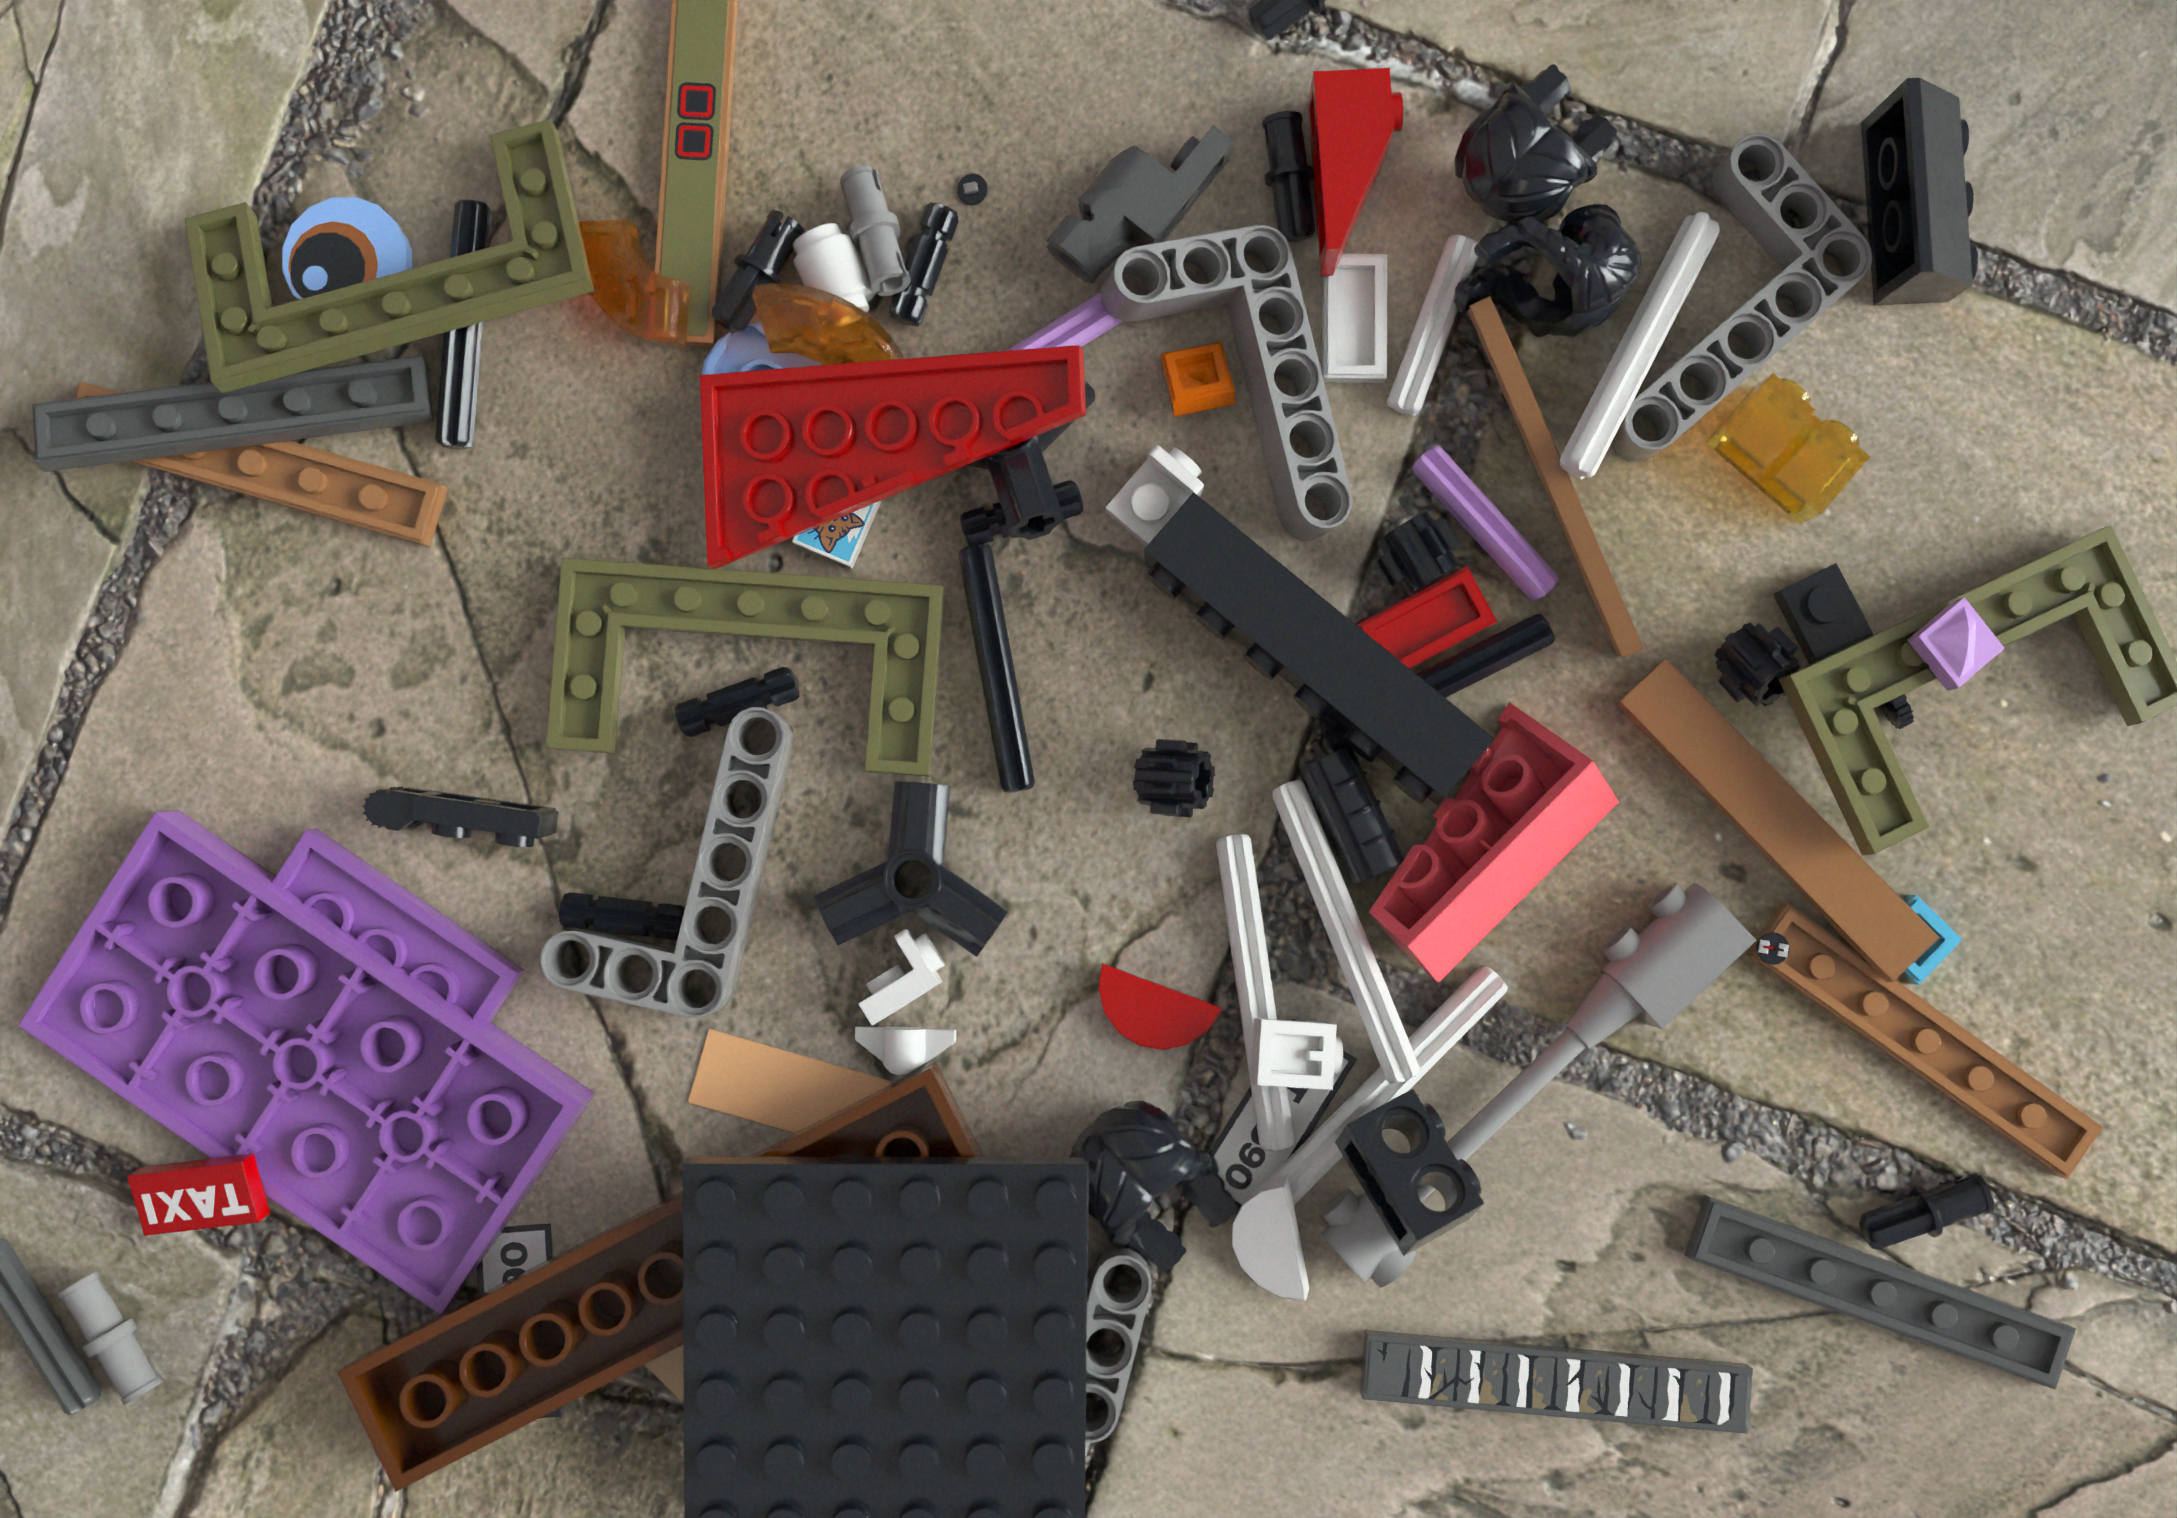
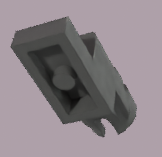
(1136, 202)

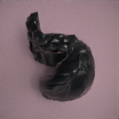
(1521, 163)
(1593, 266)
(1136, 1157)

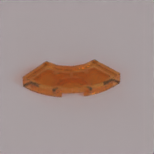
(629, 289)
(820, 326)

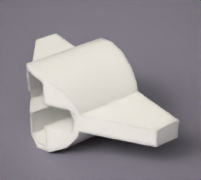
(905, 1048)

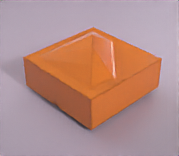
(1197, 379)

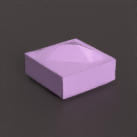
(1956, 644)

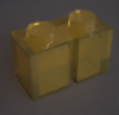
(1788, 449)

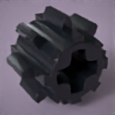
(1418, 552)
(1754, 663)
(1174, 778)

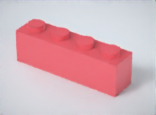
(1492, 843)

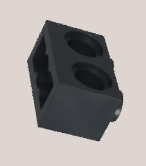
(1394, 1177)

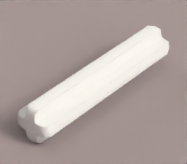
(1432, 326)

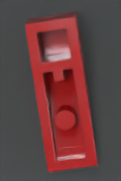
(1349, 139)

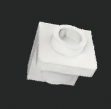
(1155, 493)
(894, 987)
(1295, 1054)

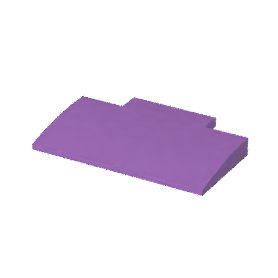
(322, 1034)

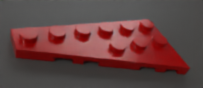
(837, 437)

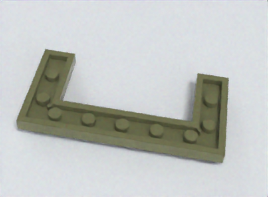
(259, 343)
(607, 596)
(1839, 692)

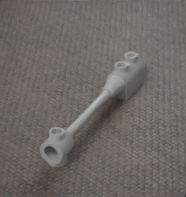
(1646, 977)

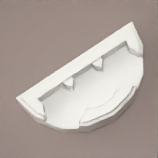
(1269, 1240)

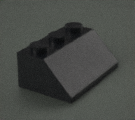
(1918, 196)

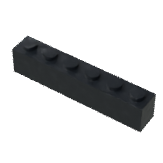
(1315, 650)

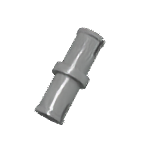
(874, 231)
(110, 1337)

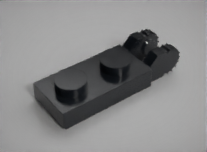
(1828, 620)
(458, 814)

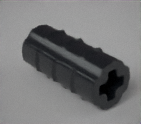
(1352, 814)

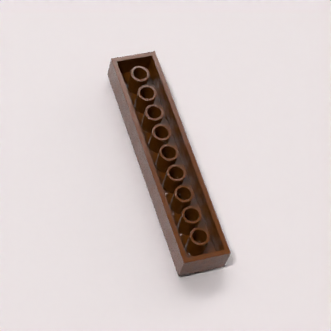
(592, 1306)

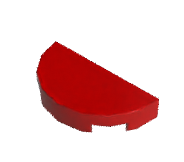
(1152, 1012)

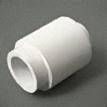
(832, 263)

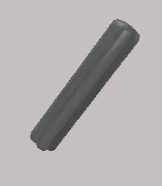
(43, 1336)

